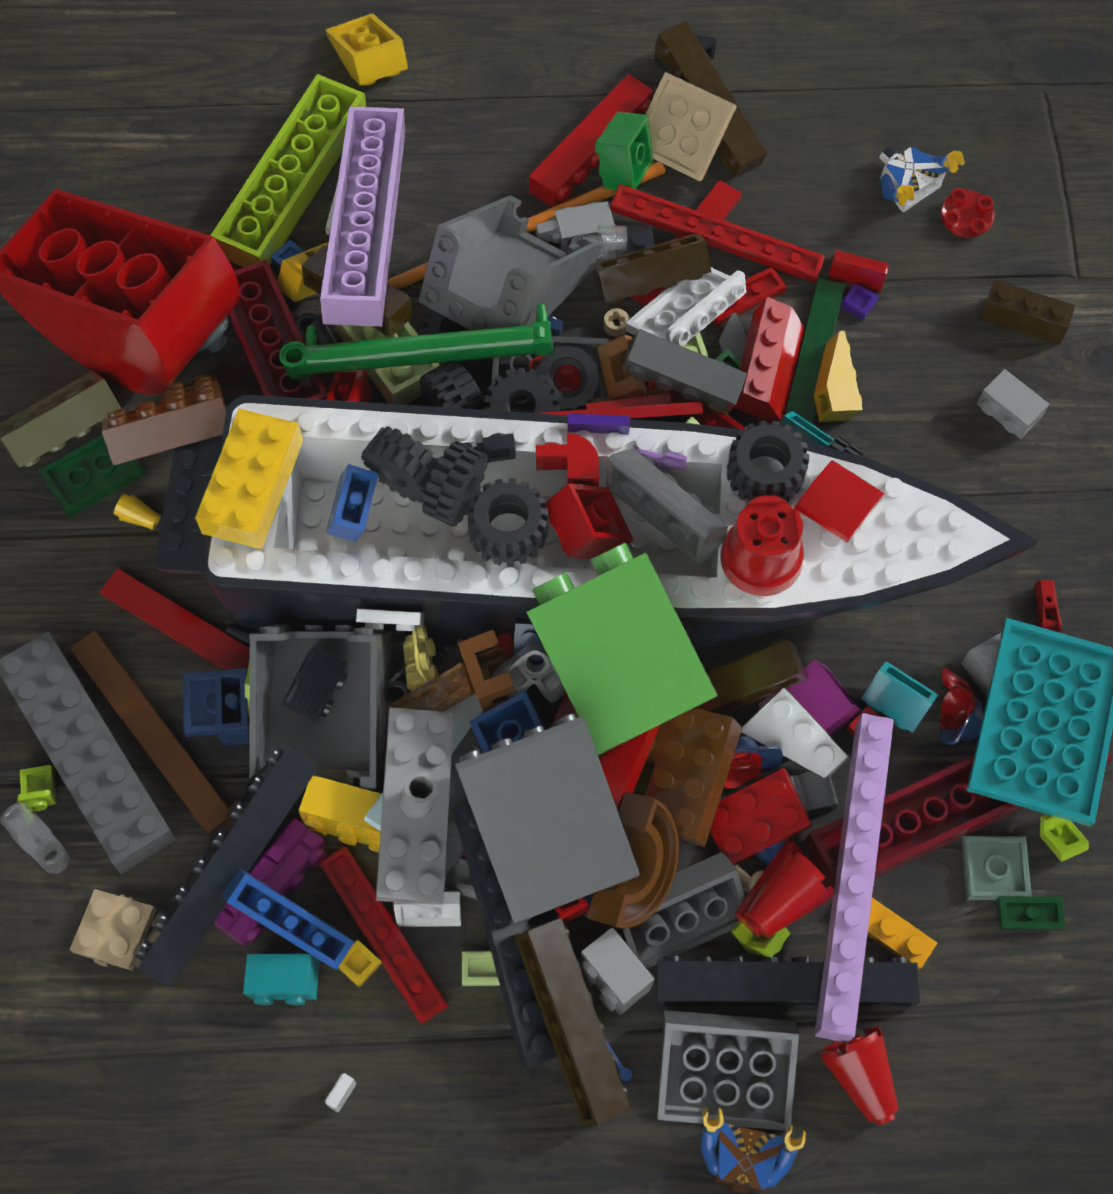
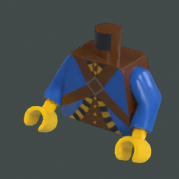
(746, 1157)

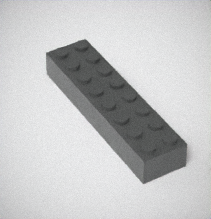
(85, 753)

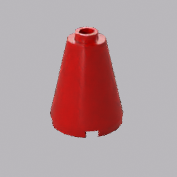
(787, 895)
(864, 1074)

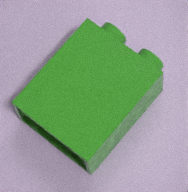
(619, 648)

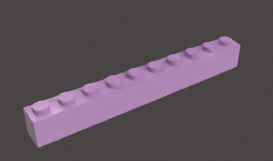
(854, 880)

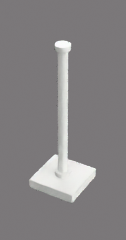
(429, 914)

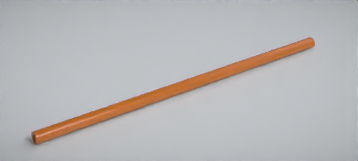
(596, 195)

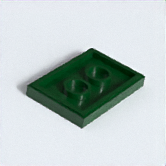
(88, 476)

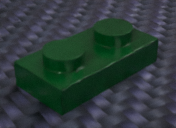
(1030, 913)

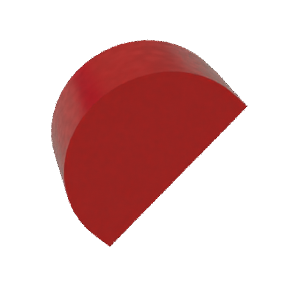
(117, 288)

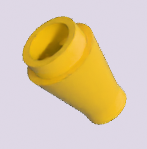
(134, 511)

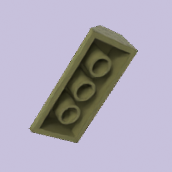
(57, 419)

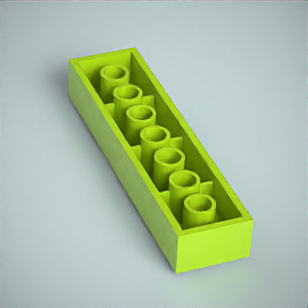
(288, 174)

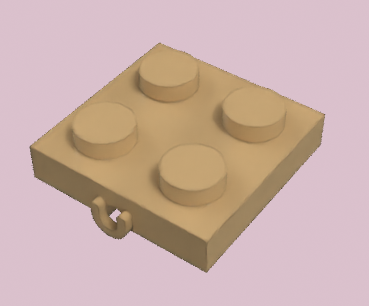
(112, 929)

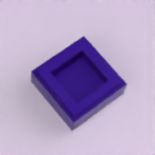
(859, 301)

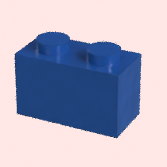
(352, 503)

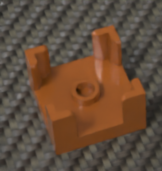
(617, 380)
(480, 667)

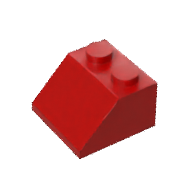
(587, 520)

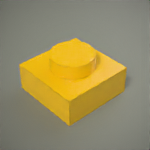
(359, 964)

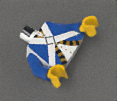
(914, 174)

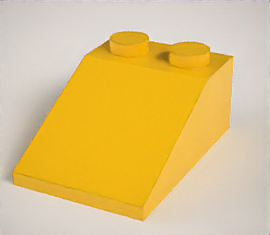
(368, 49)

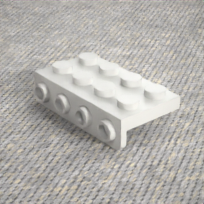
(689, 306)

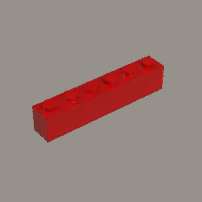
(576, 153)

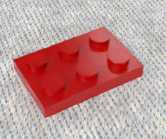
(759, 817)

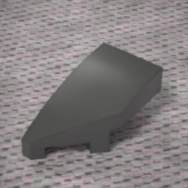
(732, 337)

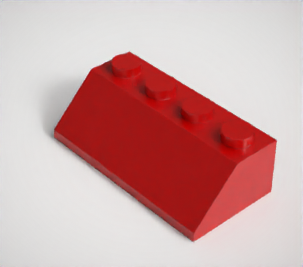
(770, 360)

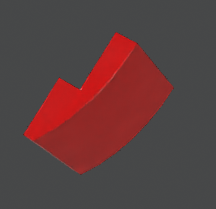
(839, 501)

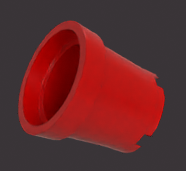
(771, 565)

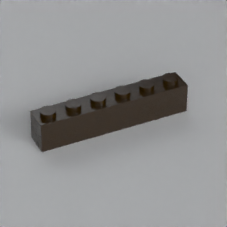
(688, 61)
(572, 1023)

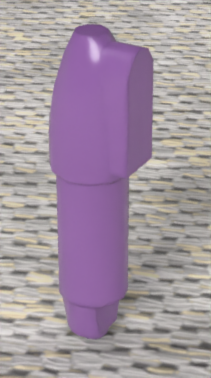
(668, 461)

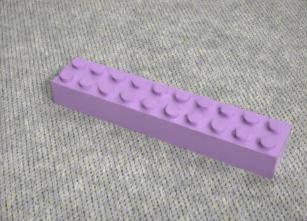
(363, 218)

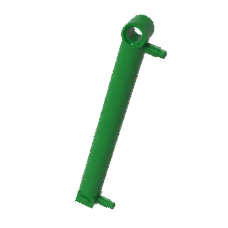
(416, 349)

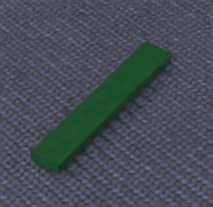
(818, 332)

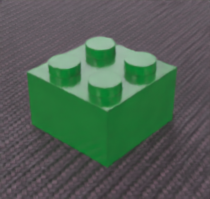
(624, 150)

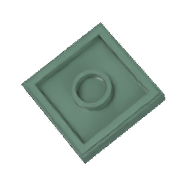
(995, 867)

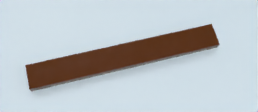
(151, 732)

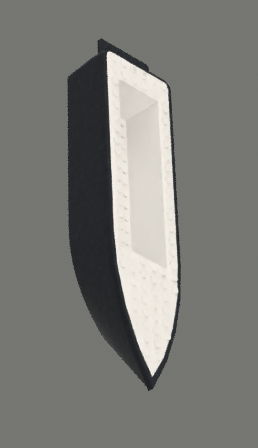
(418, 564)

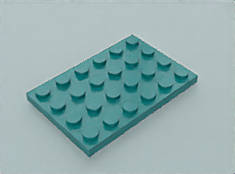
(1046, 723)

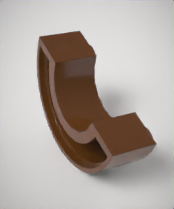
(656, 852)

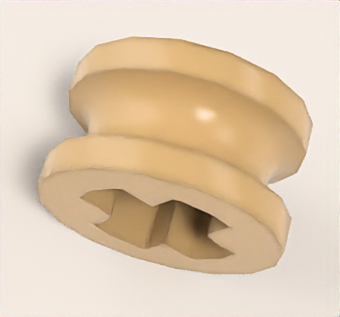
(610, 329)

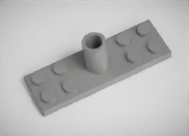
(414, 828)

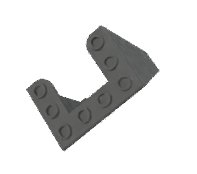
(496, 273)
(352, 736)
(547, 818)

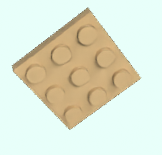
(686, 125)

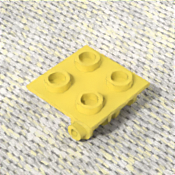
(418, 658)

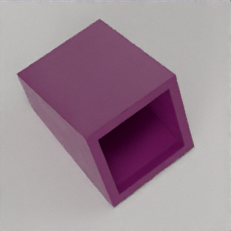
(823, 698)

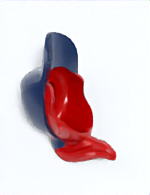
(959, 711)
(751, 761)

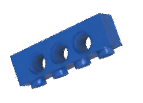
(287, 918)

